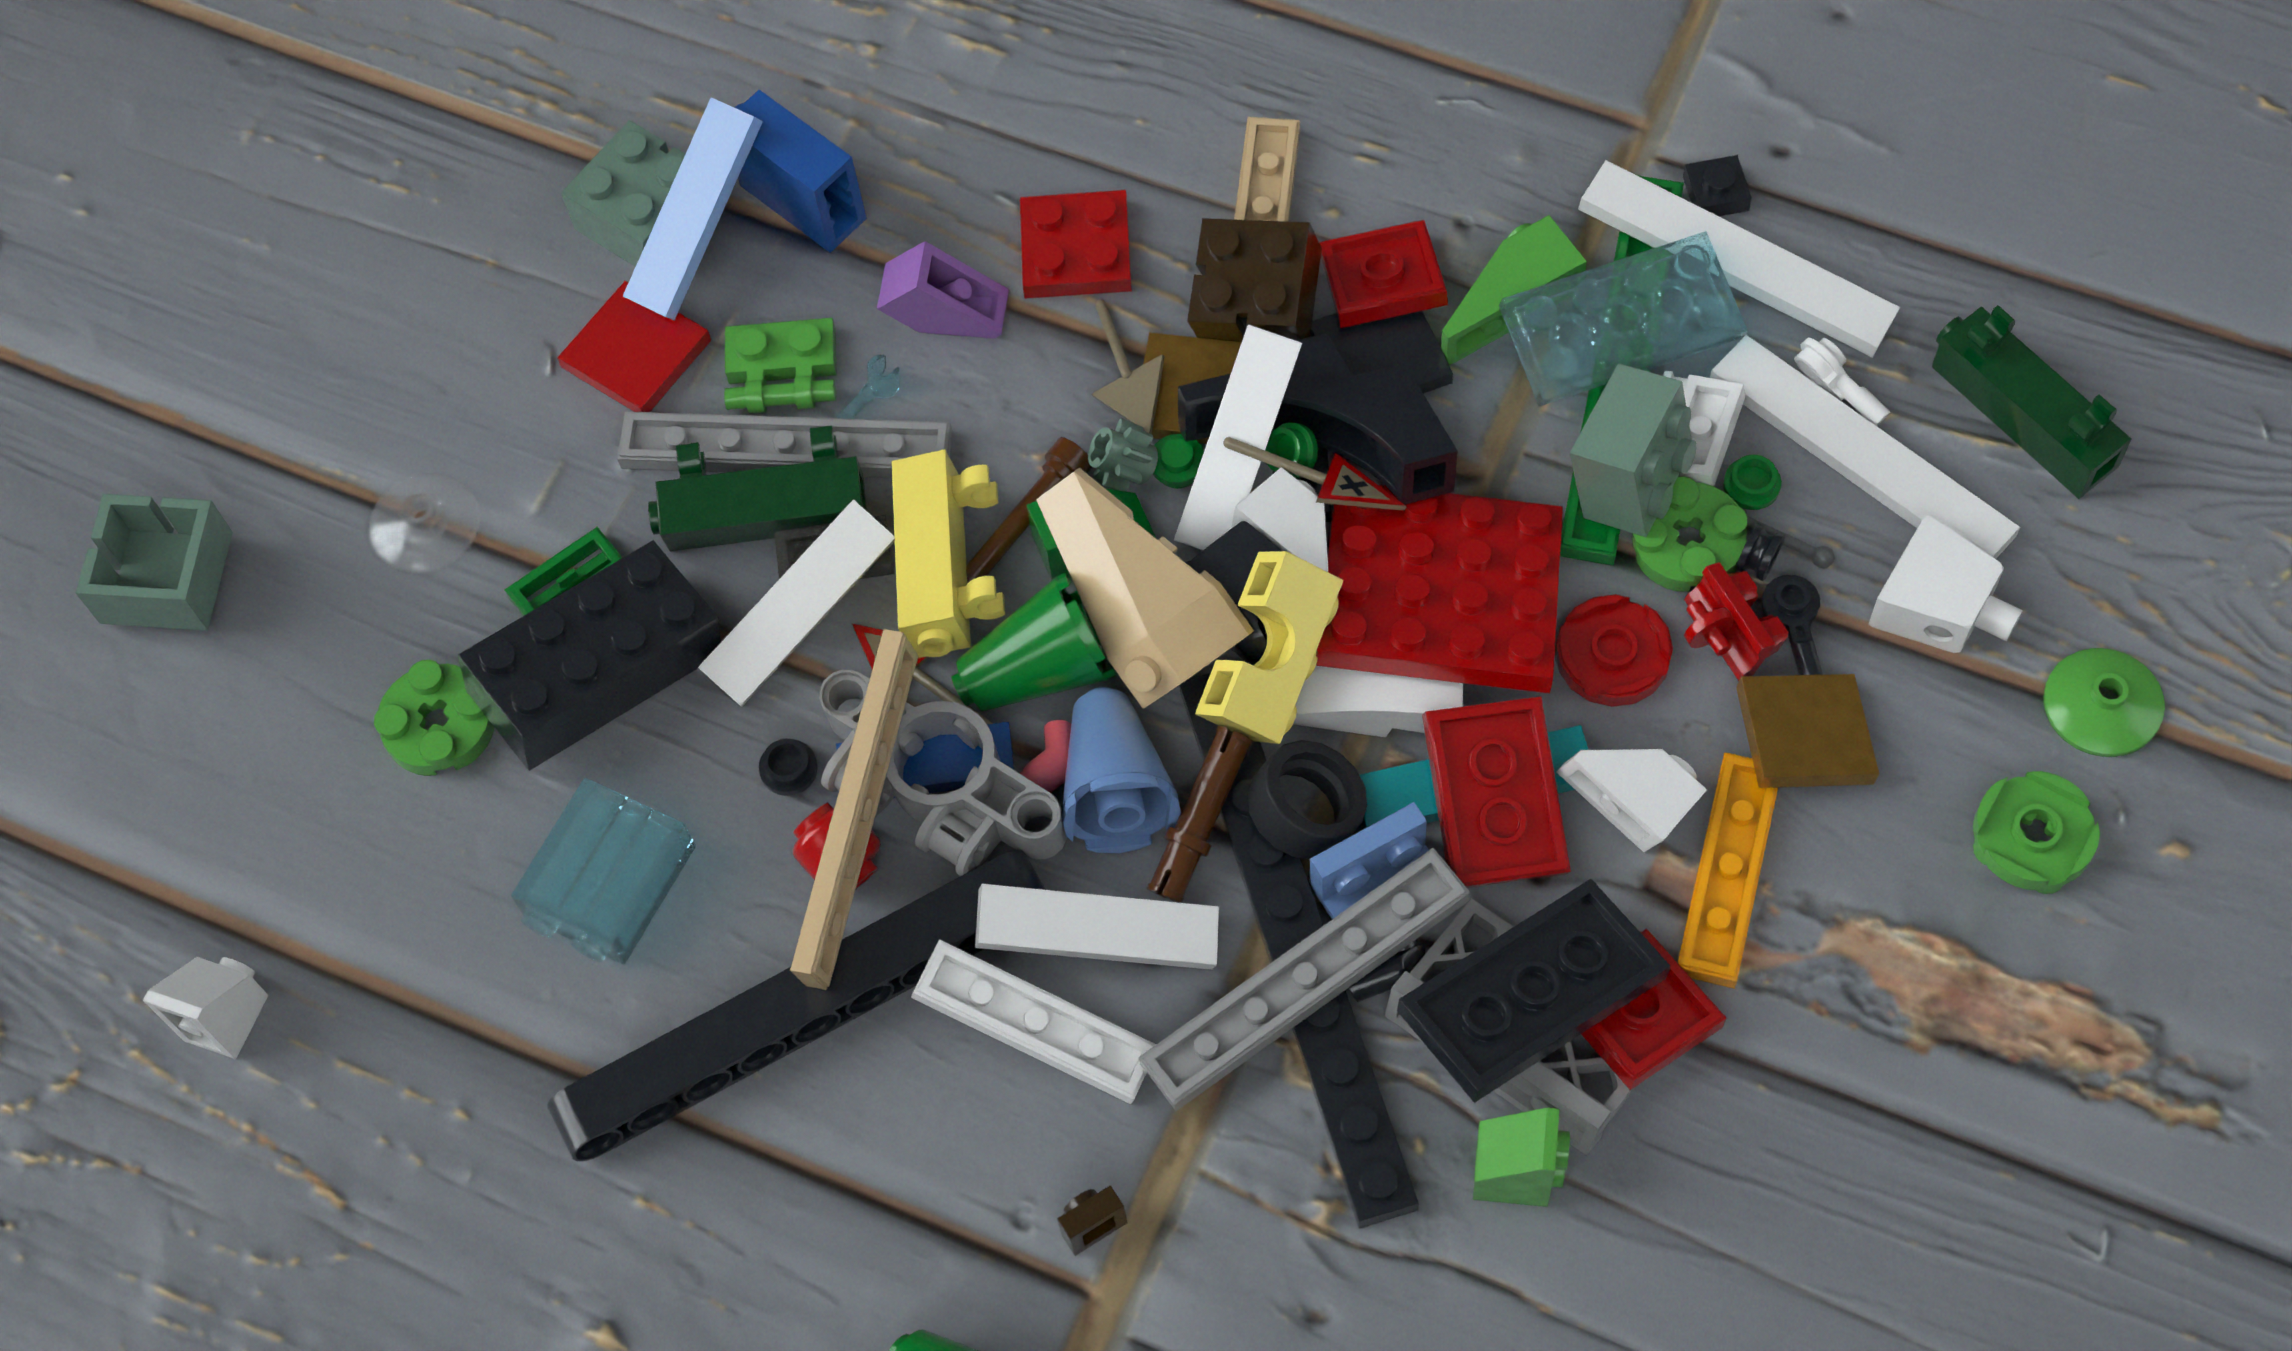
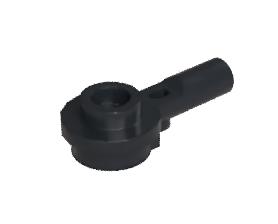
(1796, 605)

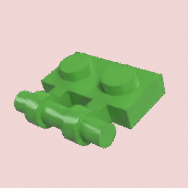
(780, 352)

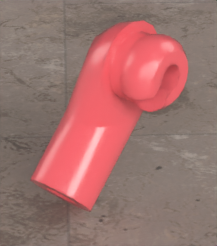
(1050, 766)

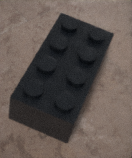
(590, 654)

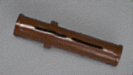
(1190, 836)

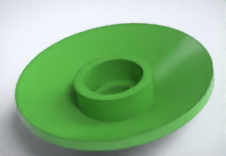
(2098, 723)

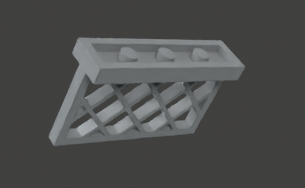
(1541, 1083)

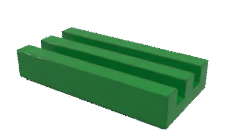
(560, 564)

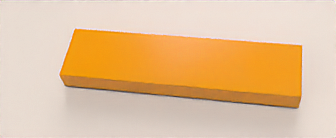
(1727, 874)

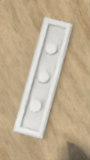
(1248, 416)
(797, 603)
(1097, 926)
(1033, 1021)

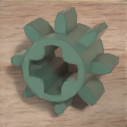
(1122, 455)

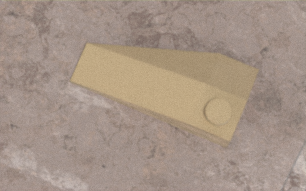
(1143, 600)

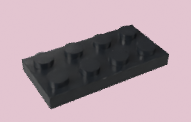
(1532, 989)

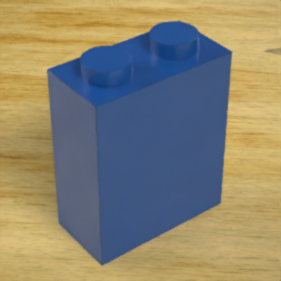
(801, 175)

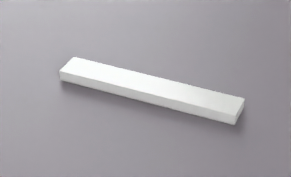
(1746, 259)
(1860, 448)

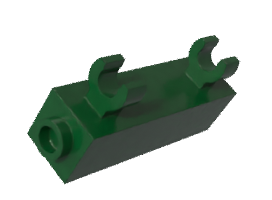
(2030, 400)
(754, 502)

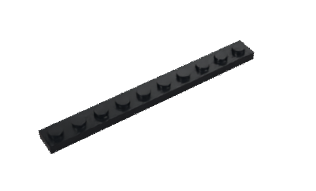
(1329, 1037)

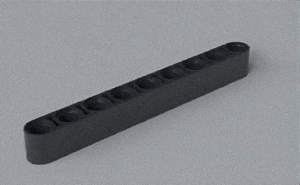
(774, 1017)

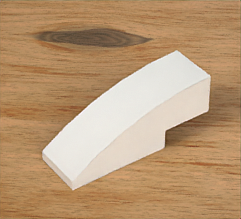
(1371, 701)

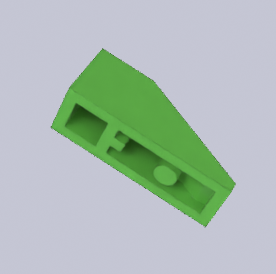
(1523, 261)

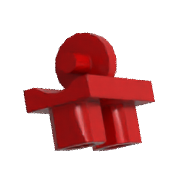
(1728, 624)

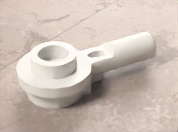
(1824, 366)

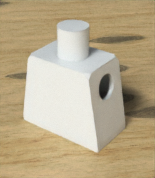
(1943, 591)

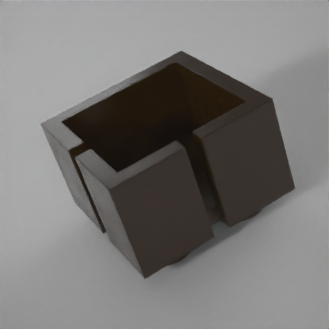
(1254, 273)

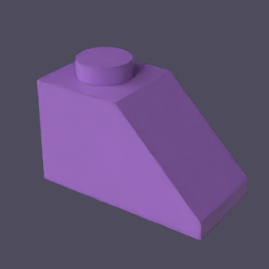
(941, 295)

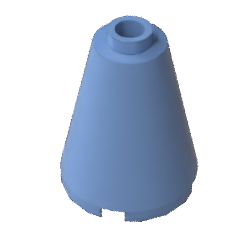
(1114, 777)

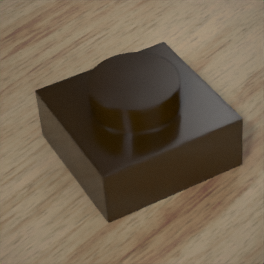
(1091, 1218)

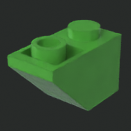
(1520, 1158)

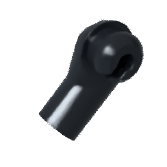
(1388, 973)

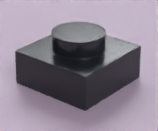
(1718, 185)

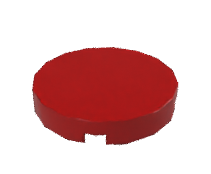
(1613, 650)

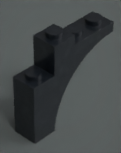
(1366, 417)

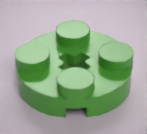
(1719, 524)
(411, 699)
(2027, 863)

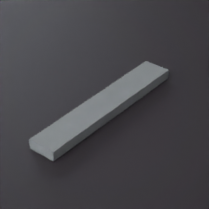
(770, 441)
(1304, 979)

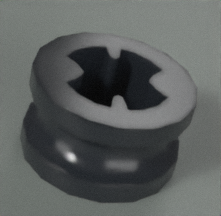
(1760, 552)

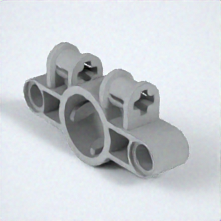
(958, 824)

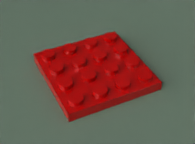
(1447, 591)

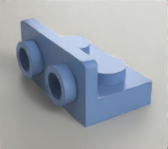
(1367, 859)

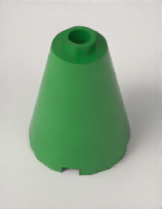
(1034, 652)

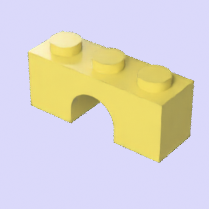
(1295, 607)

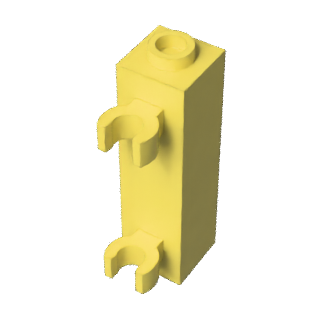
(931, 552)

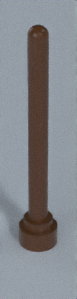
(1061, 460)

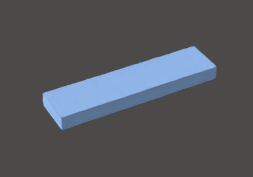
(692, 208)

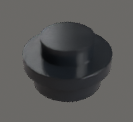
(788, 767)

